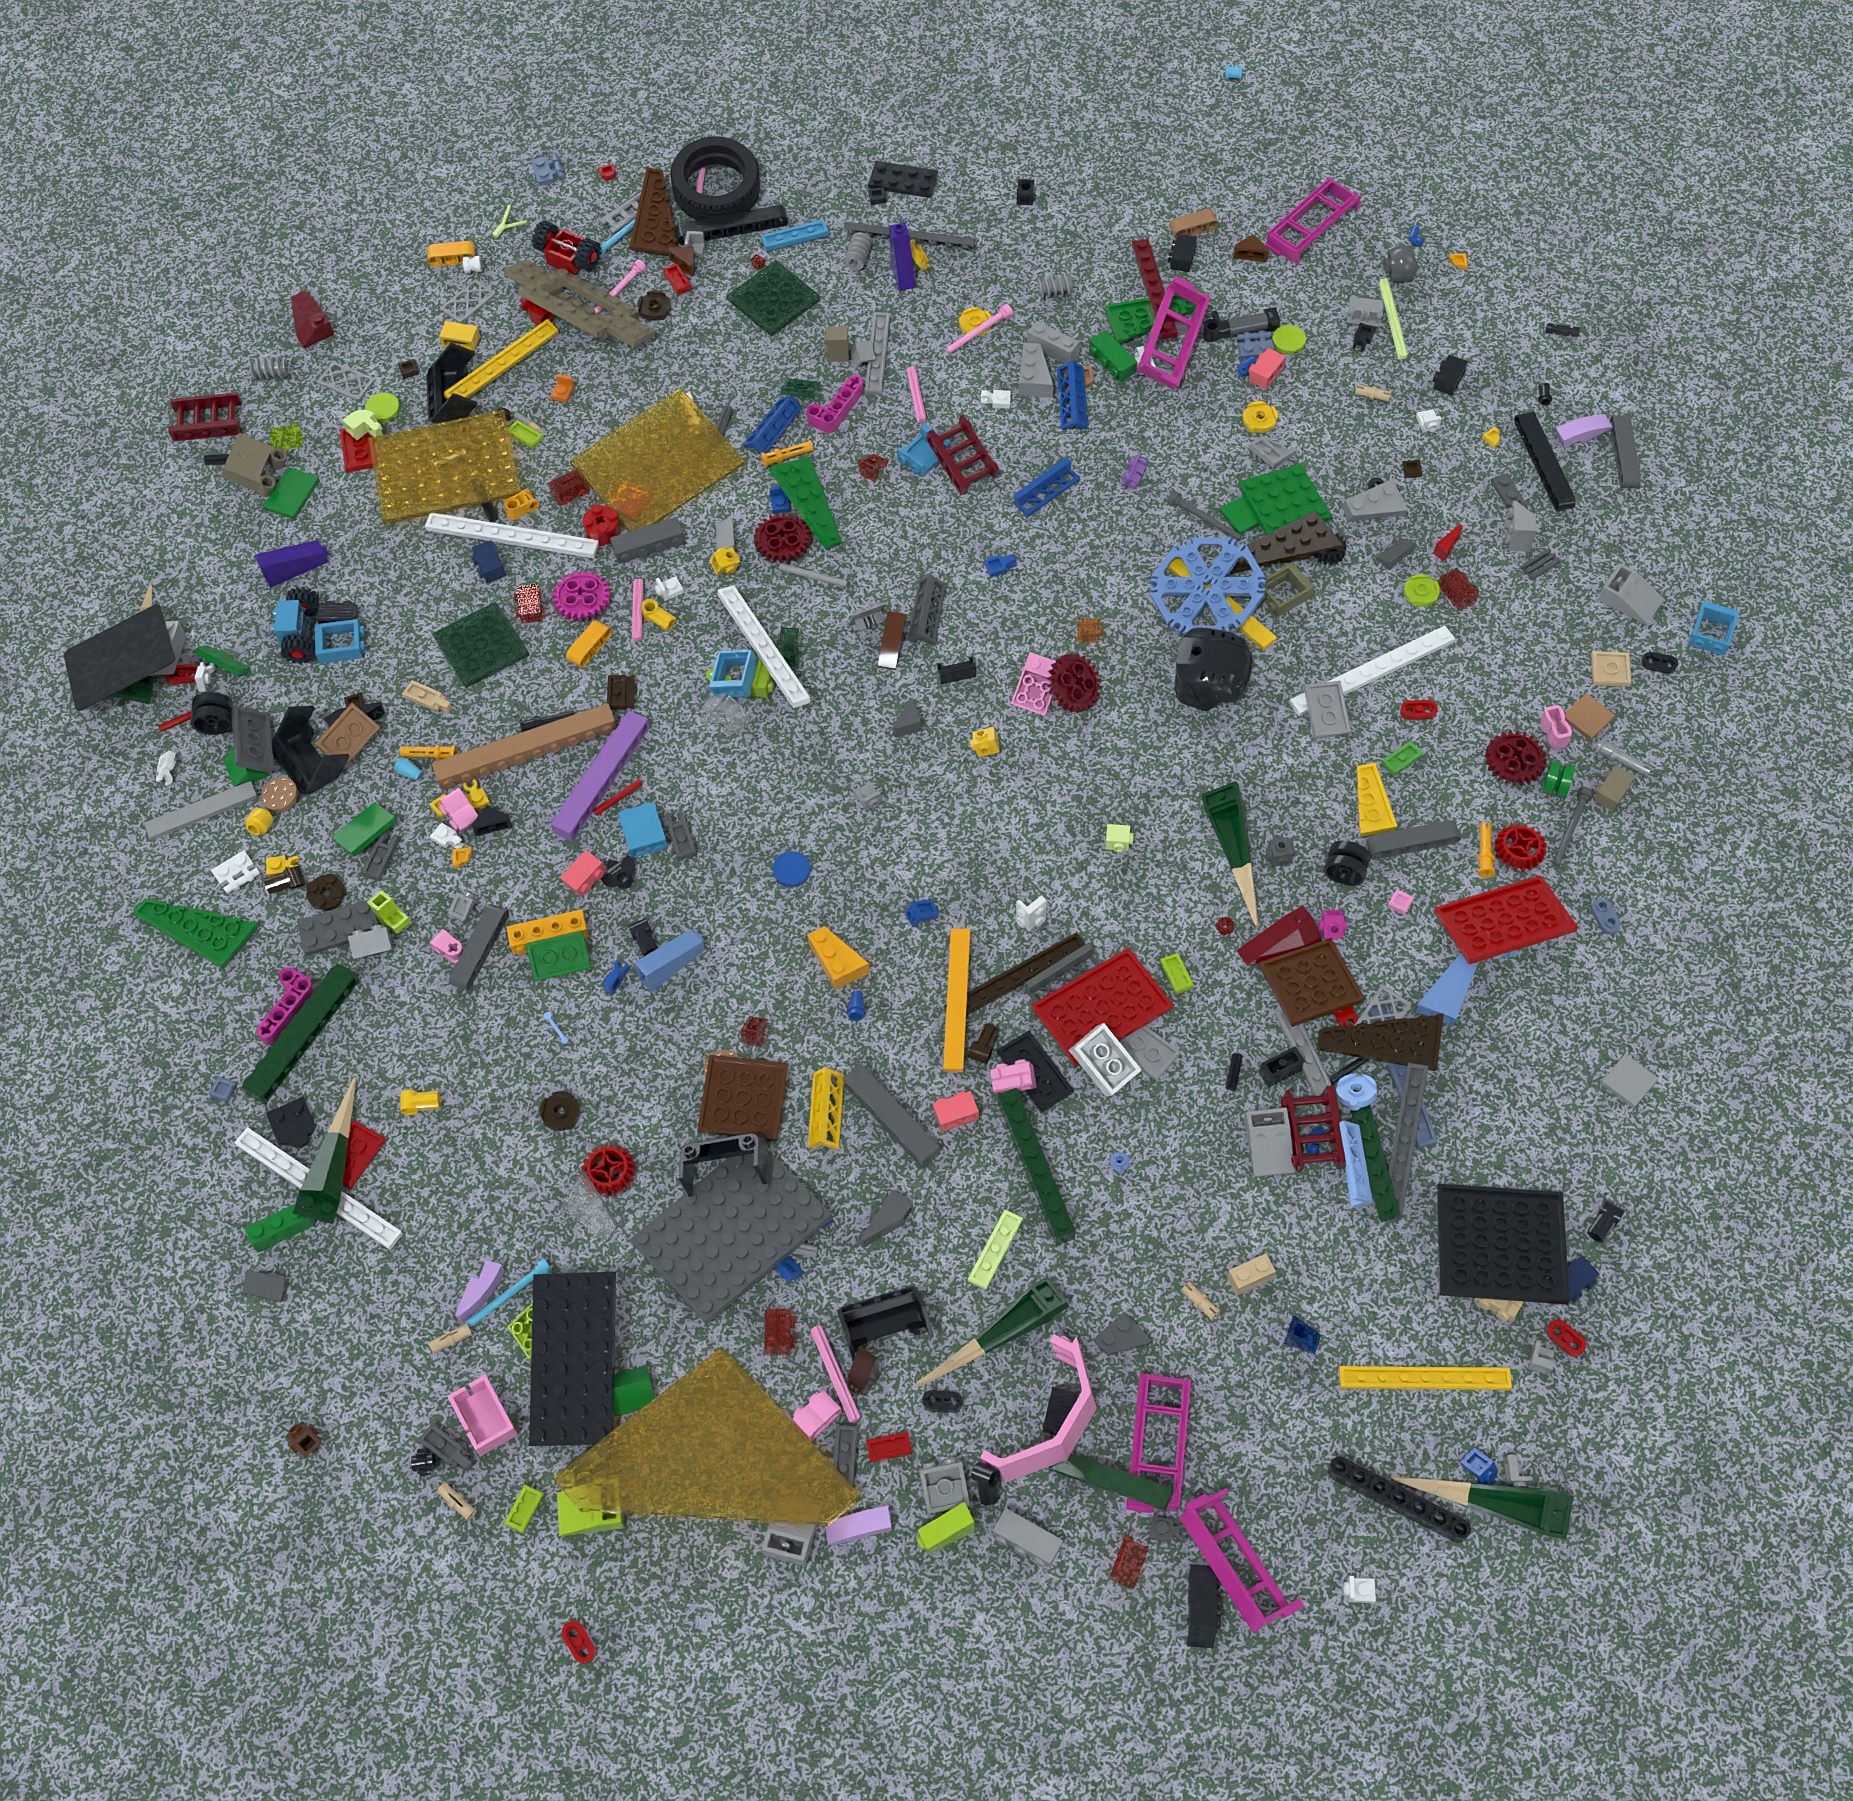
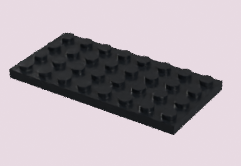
(572, 1358)

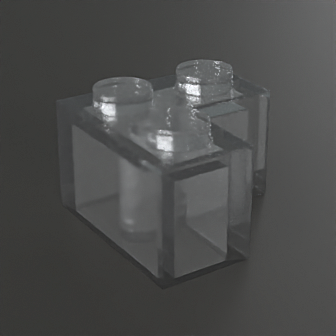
(724, 711)

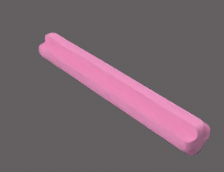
(916, 394)
(637, 614)

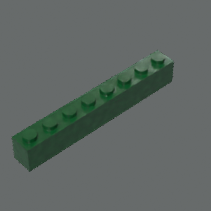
(300, 1033)
(1036, 1167)

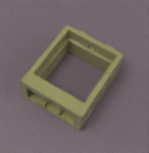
(1297, 579)

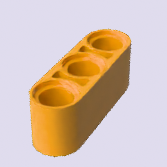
(449, 253)
(588, 643)

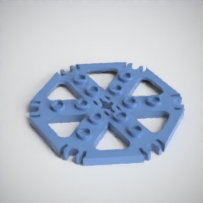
(1220, 585)

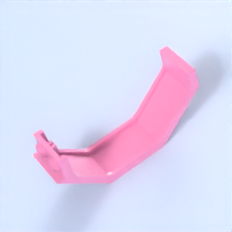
(1063, 1443)

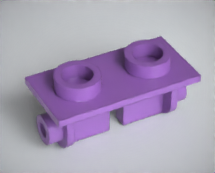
(1137, 466)

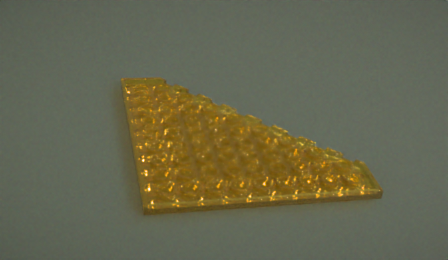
(710, 1453)

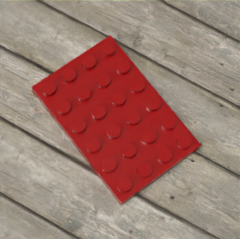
(1505, 919)
(1111, 993)

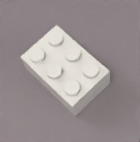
(1105, 1060)

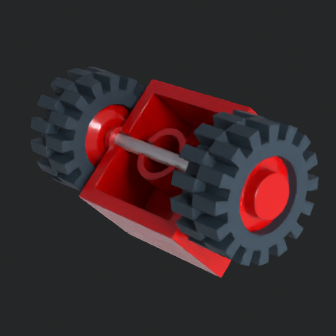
(566, 248)

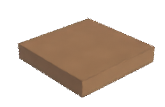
(1588, 717)

